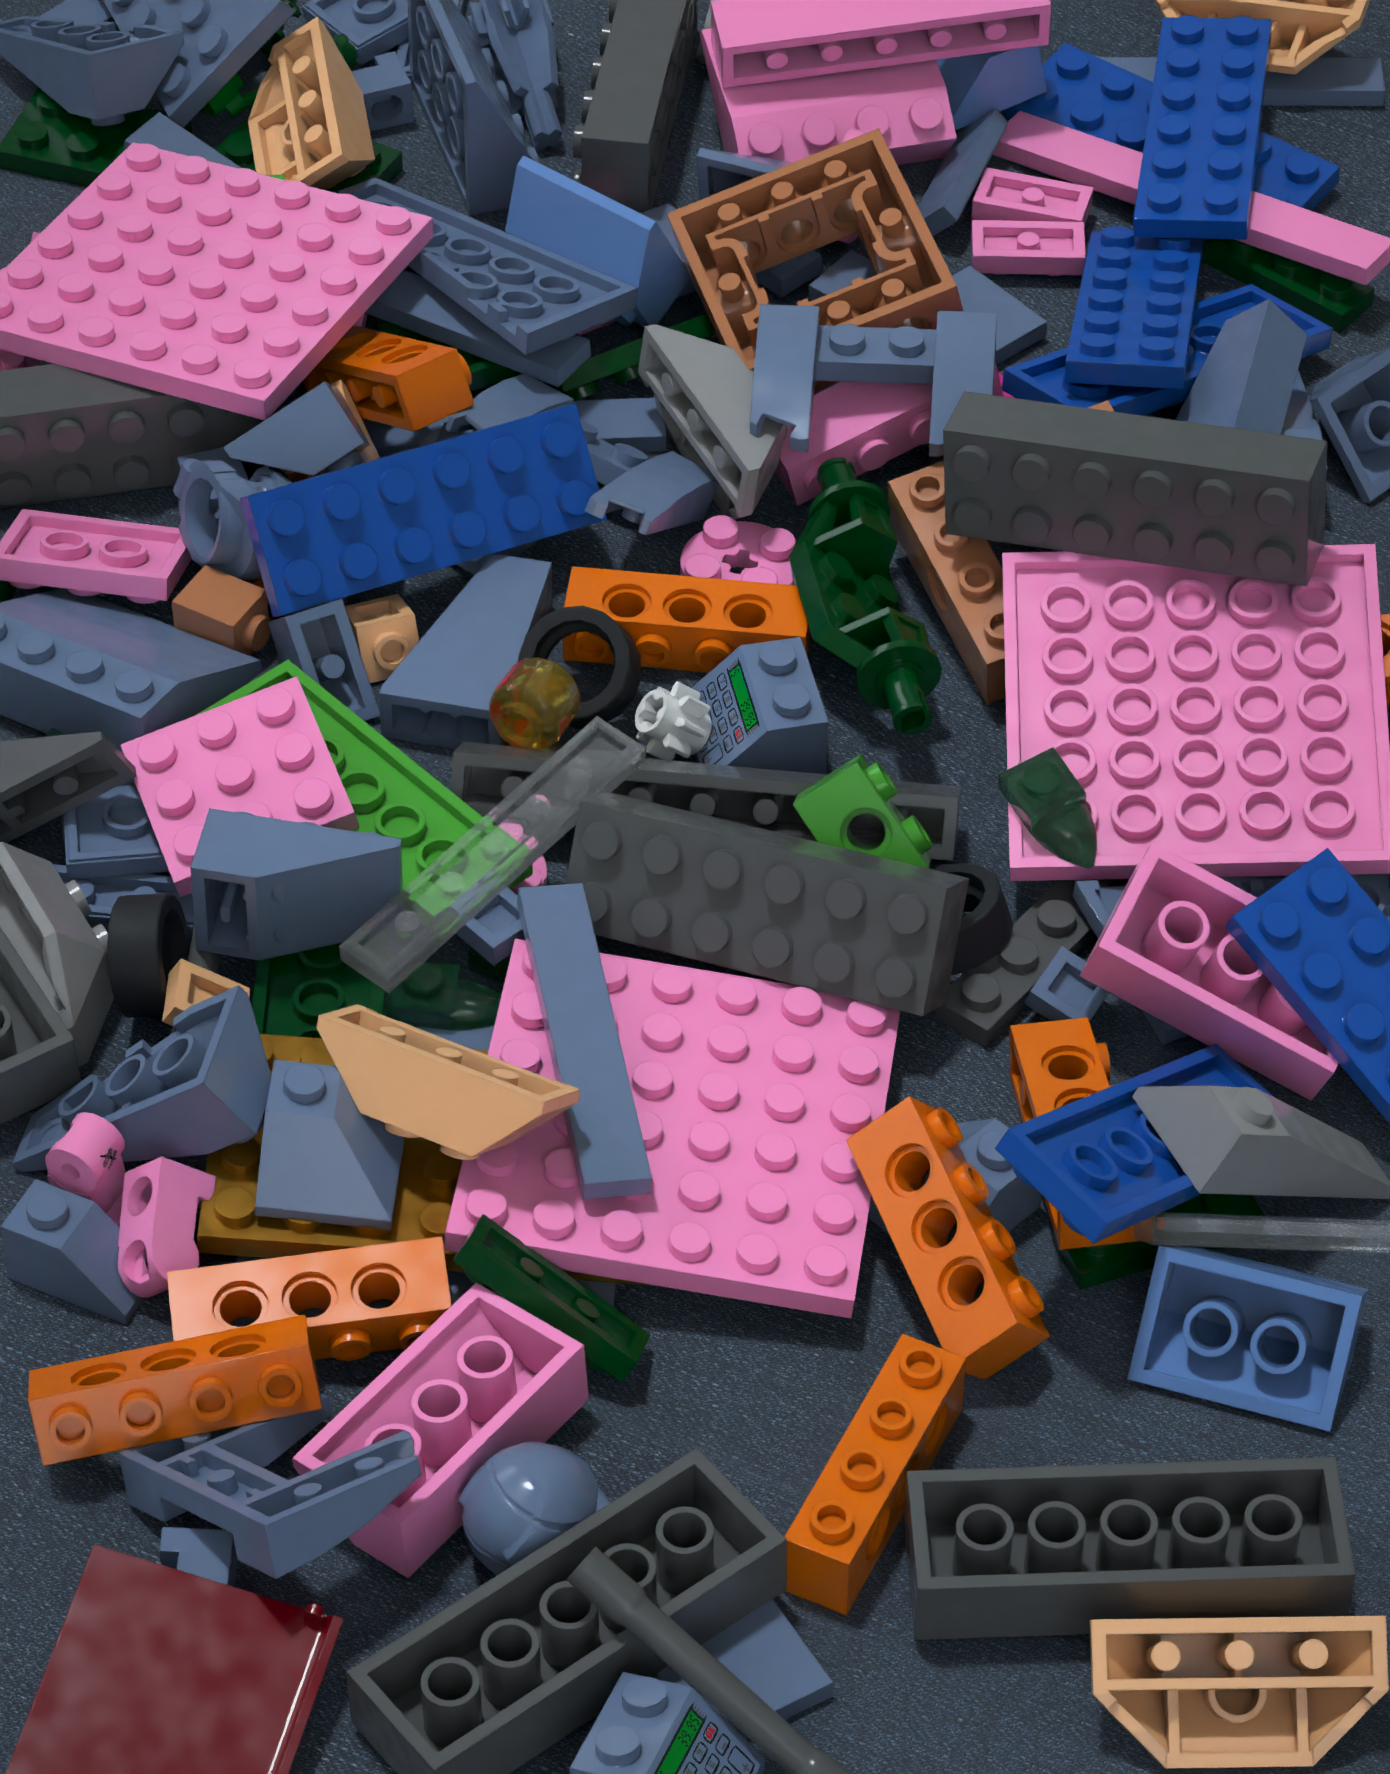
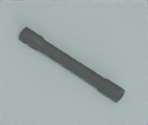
(629, 1606)

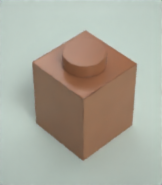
(223, 611)

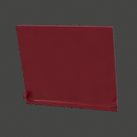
(174, 1677)

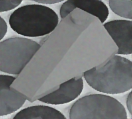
(1258, 1145)

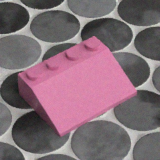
(814, 112)

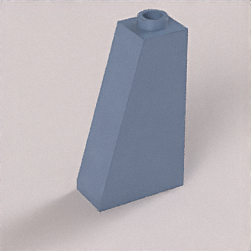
(1248, 372)
(450, 674)

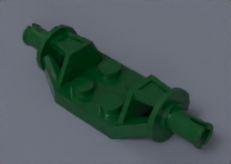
(851, 597)

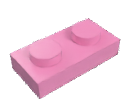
(1029, 198)
(1028, 247)

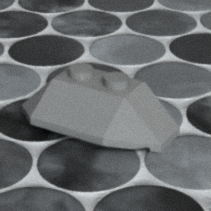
(706, 407)
(56, 943)

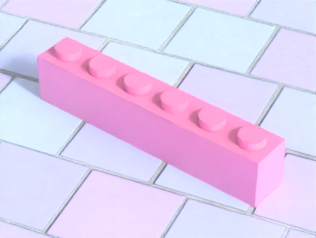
(820, 37)

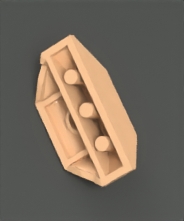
(1299, 27)
(310, 113)
(437, 1086)
(1239, 1685)

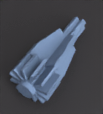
(525, 59)

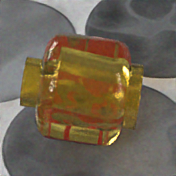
(534, 703)

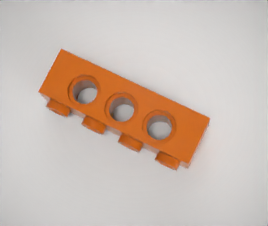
(396, 377)
(682, 619)
(1052, 1068)
(893, 1159)
(334, 1280)
(173, 1390)
(864, 1481)

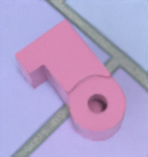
(90, 1162)
(159, 1223)

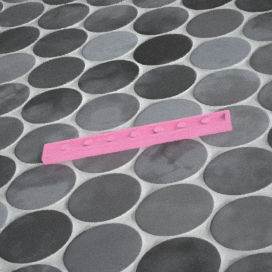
(1272, 222)

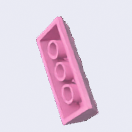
(464, 1393)

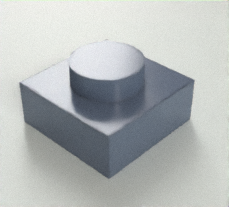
(791, 274)
(495, 928)
(1063, 993)

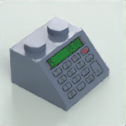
(765, 710)
(662, 1730)

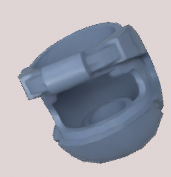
(229, 543)
(526, 1501)

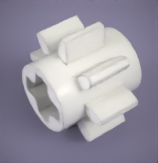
(673, 722)

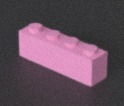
(863, 425)

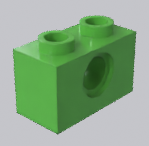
(859, 790)

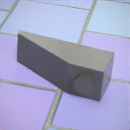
(54, 776)

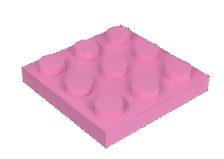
(238, 757)

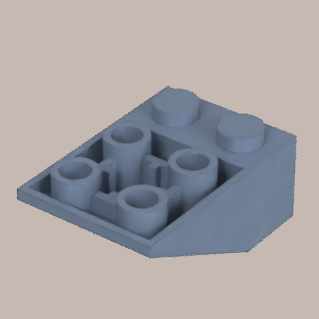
(286, 884)

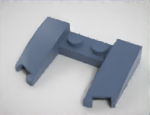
(798, 351)
(651, 492)
(272, 1519)

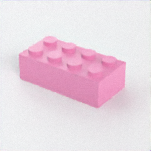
(1181, 964)

